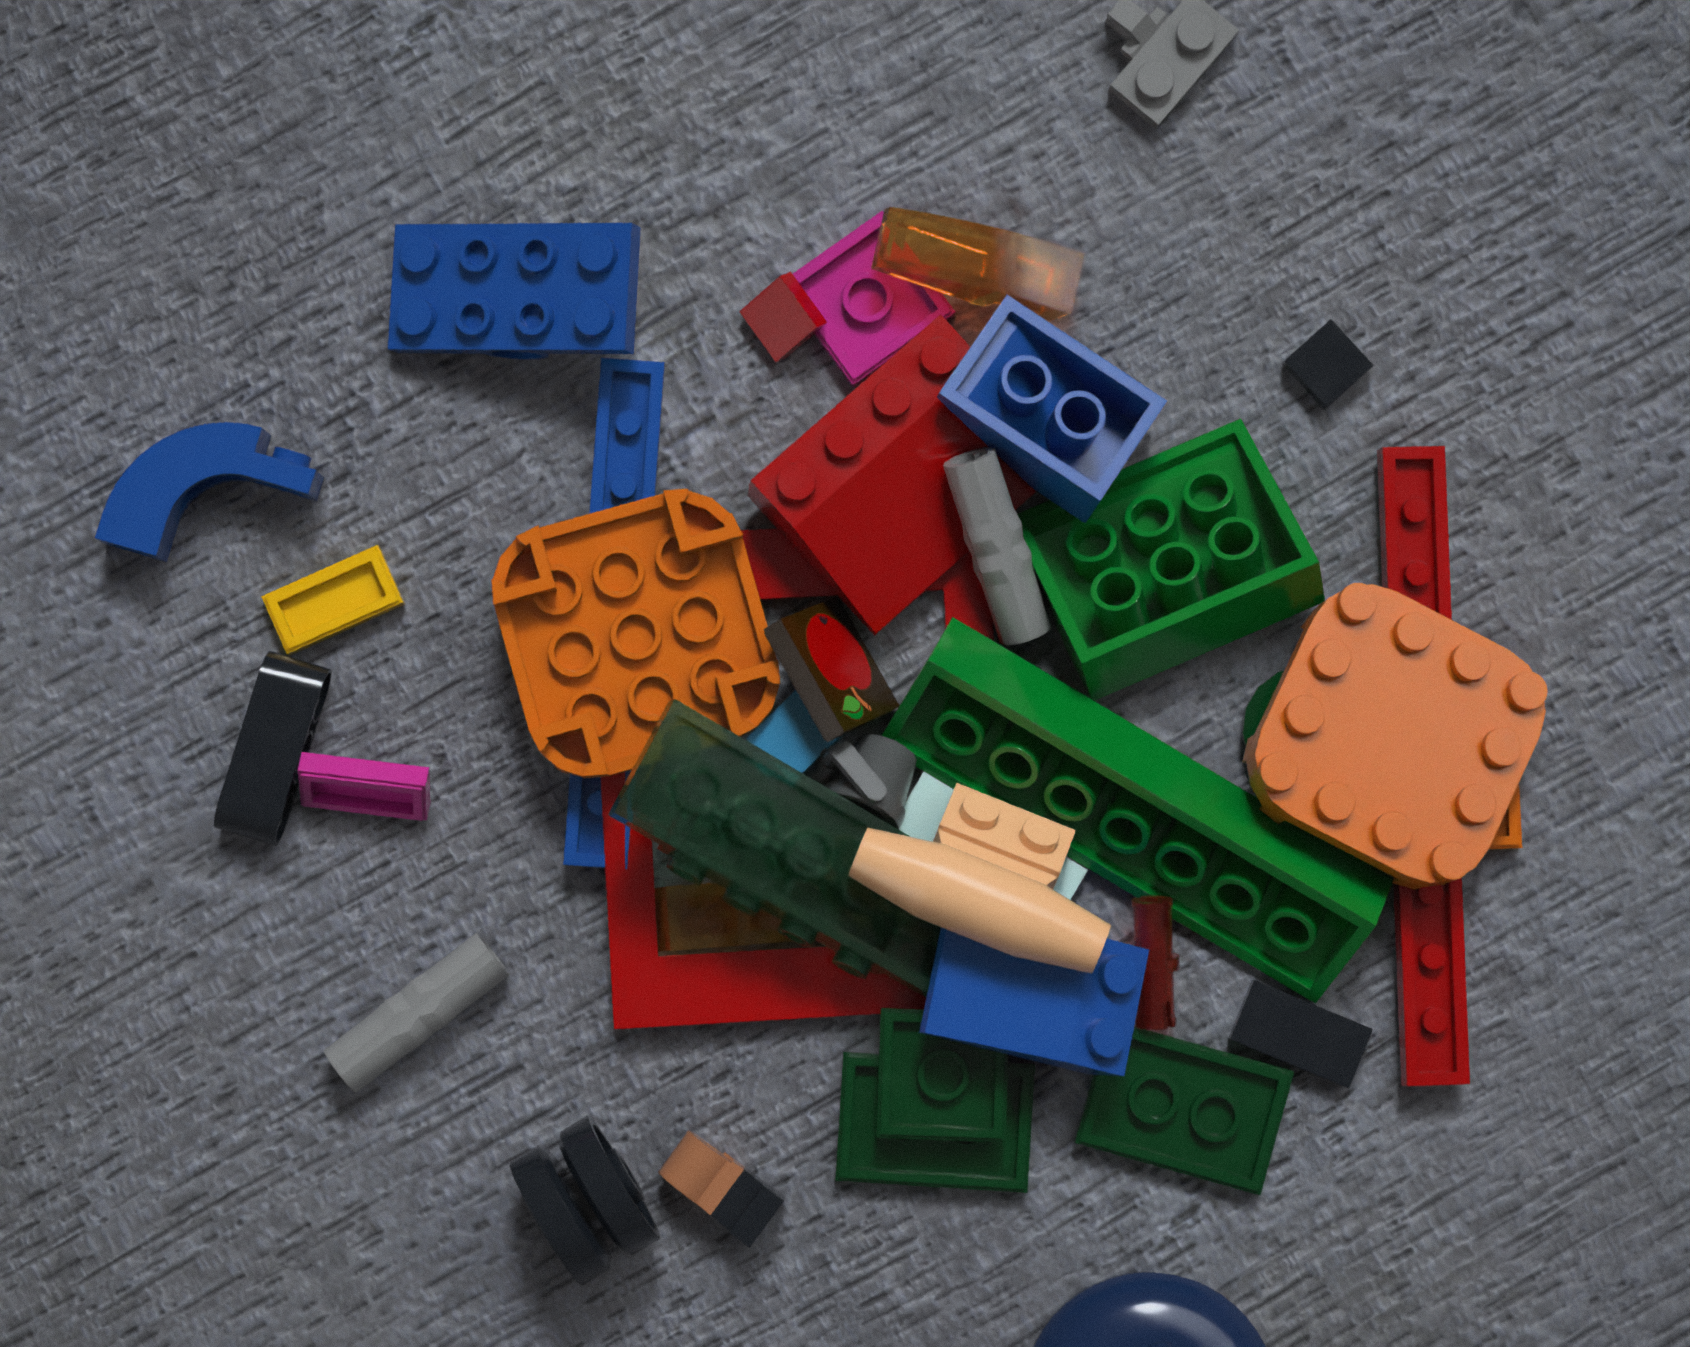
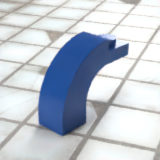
(173, 472)

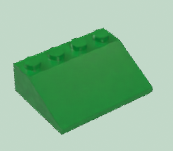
(1172, 561)

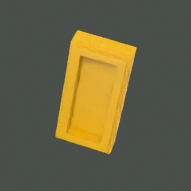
(333, 600)

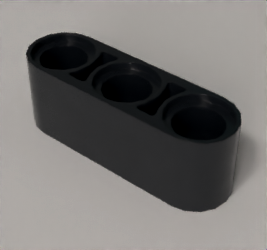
(269, 748)

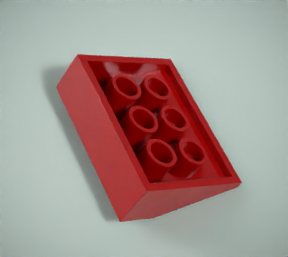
(870, 486)

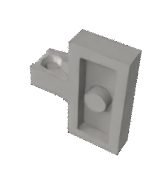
(1166, 54)

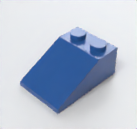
(1050, 407)
(1036, 1007)

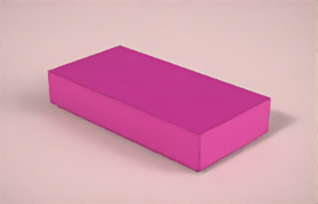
(364, 786)

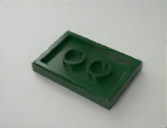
(1188, 1111)
(929, 1161)

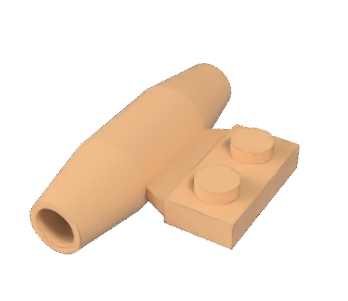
(987, 880)

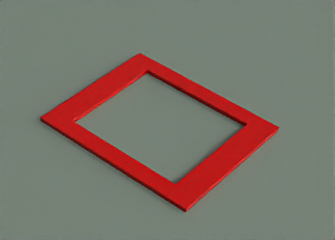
(754, 983)

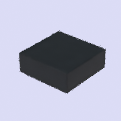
(1327, 364)

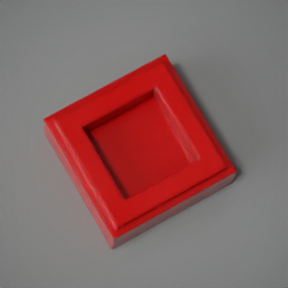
(783, 316)

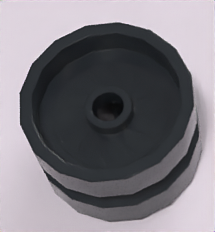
(578, 1203)

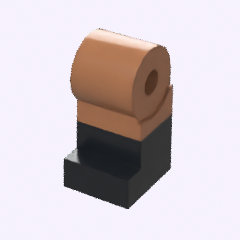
(721, 1187)

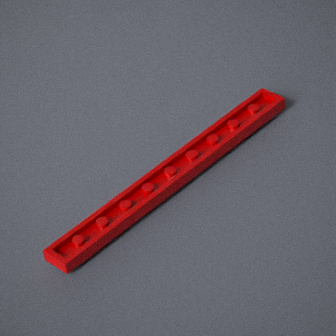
(1428, 918)

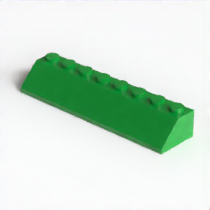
(1140, 811)

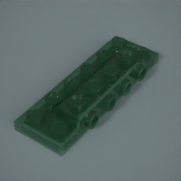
(771, 843)

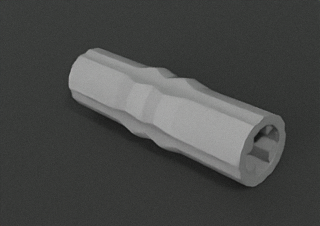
(997, 546)
(416, 1012)

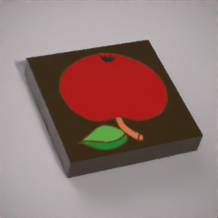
(831, 668)

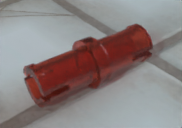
(1154, 932)

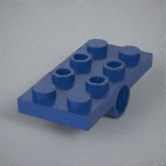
(514, 289)

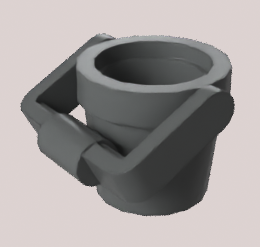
(870, 774)

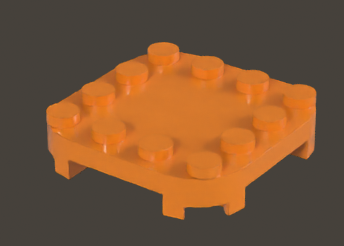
(622, 618)
(1396, 735)

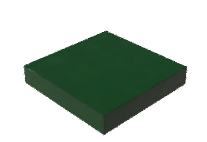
(937, 1084)

